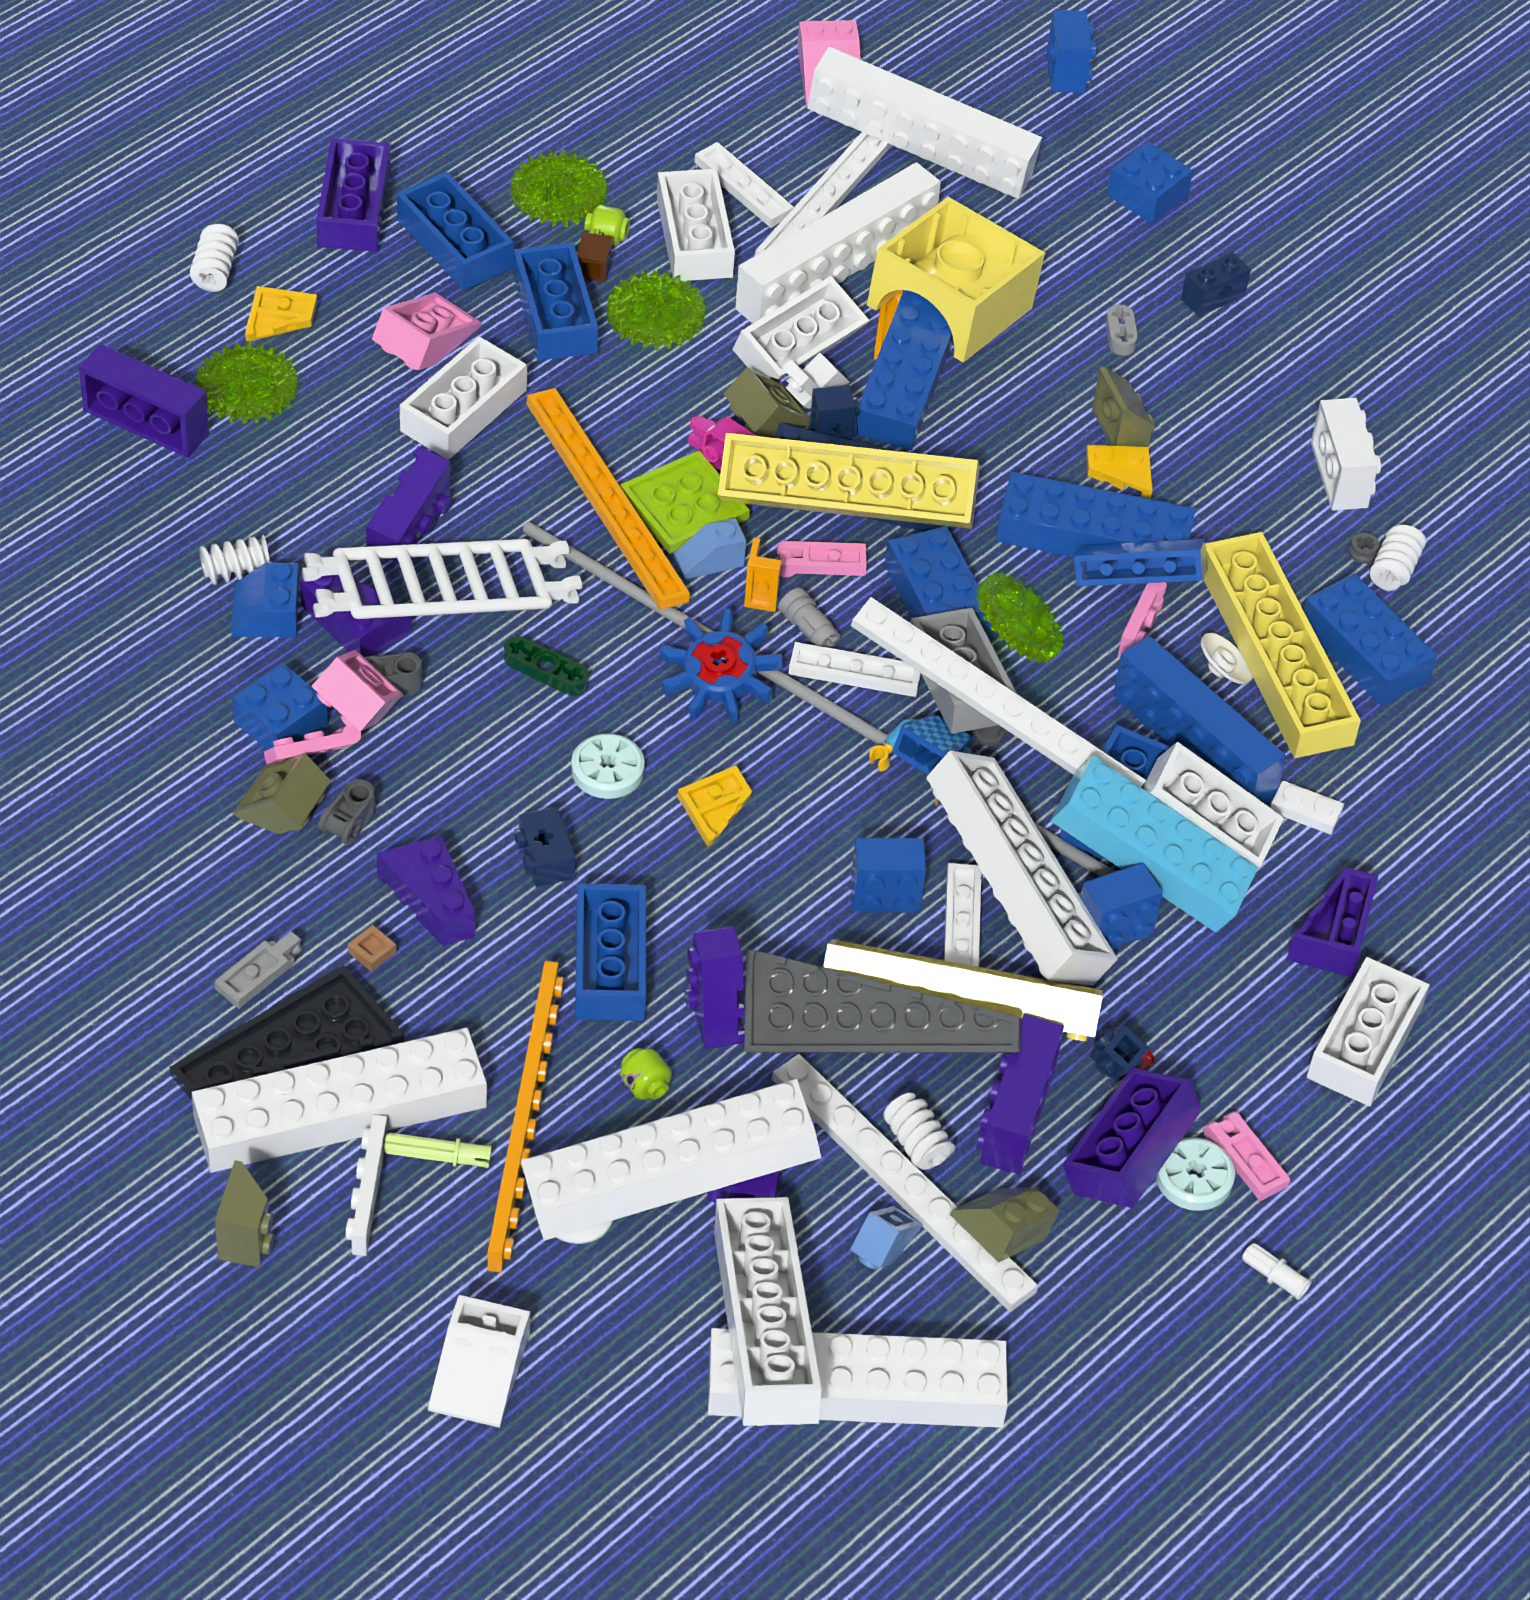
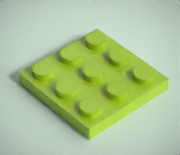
(681, 500)

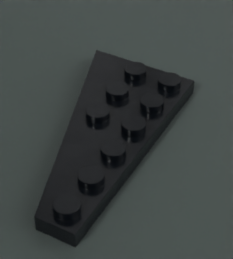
(309, 1027)

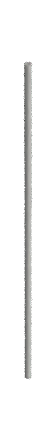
(785, 681)

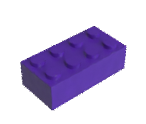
(353, 195)
(144, 400)
(1019, 1096)
(1132, 1137)

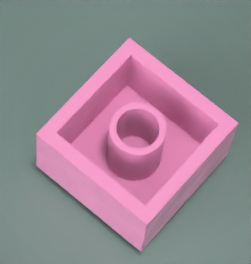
(356, 691)

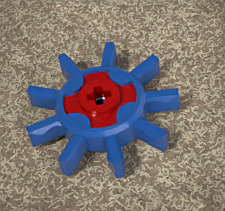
(720, 666)

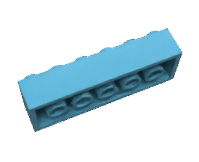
(1137, 828)

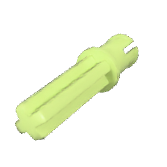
(437, 1149)

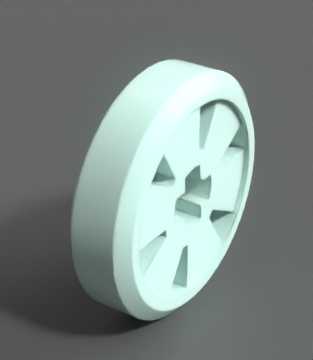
(607, 781)
(1189, 1190)

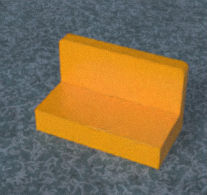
(762, 580)

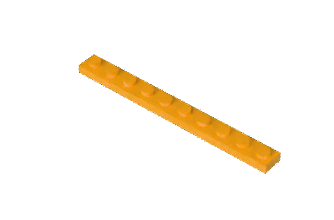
(608, 499)
(523, 1125)

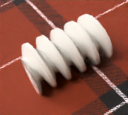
(214, 257)
(1397, 557)
(232, 559)
(918, 1131)

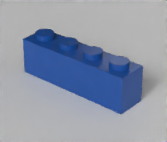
(1140, 562)

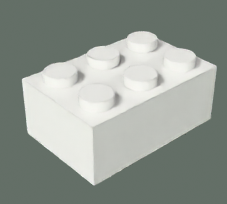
(1345, 454)

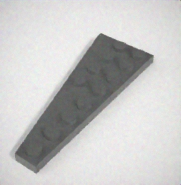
(829, 1011)

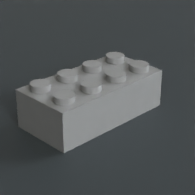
(966, 637)

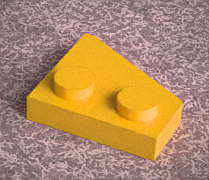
(279, 312)
(1121, 466)
(715, 802)

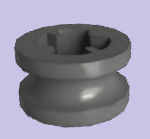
(1364, 548)

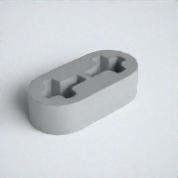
(1127, 329)

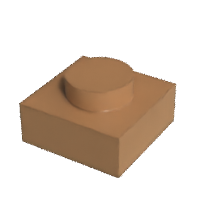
(371, 948)

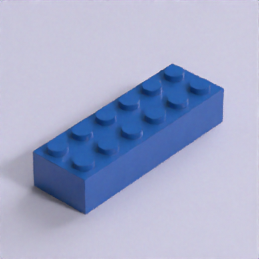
(905, 373)
(1063, 515)
(1189, 712)

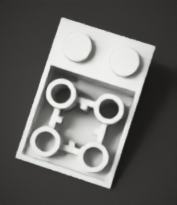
(480, 1360)

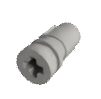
(802, 612)

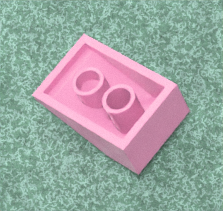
(814, 40)
(423, 330)

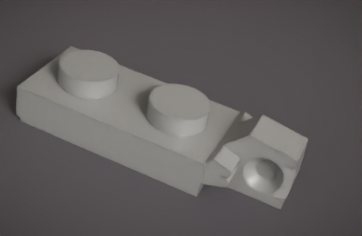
(258, 969)

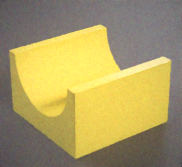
(965, 268)

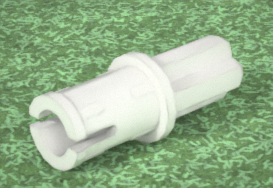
(1276, 1271)

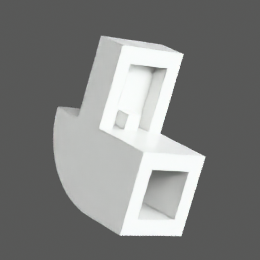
(816, 374)

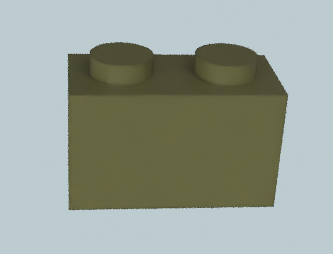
(764, 403)
(1121, 411)
(283, 795)
(243, 1220)
(1007, 1220)

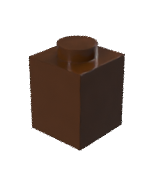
(594, 256)

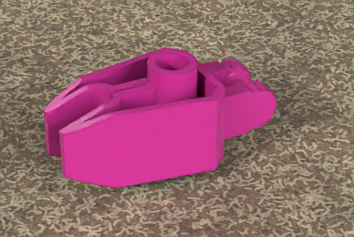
(711, 437)

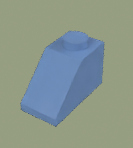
(712, 550)
(884, 1237)

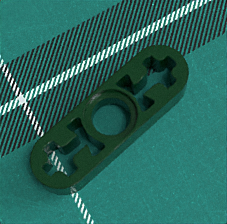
(537, 654)

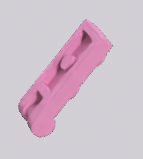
(822, 558)
(1143, 615)
(313, 744)
(1248, 1155)

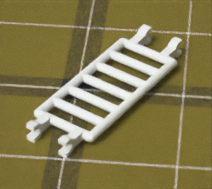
(350, 599)

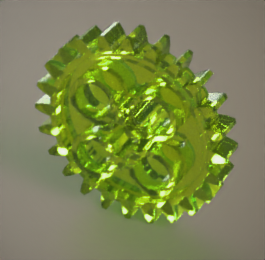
(558, 188)
(656, 310)
(247, 382)
(1020, 617)

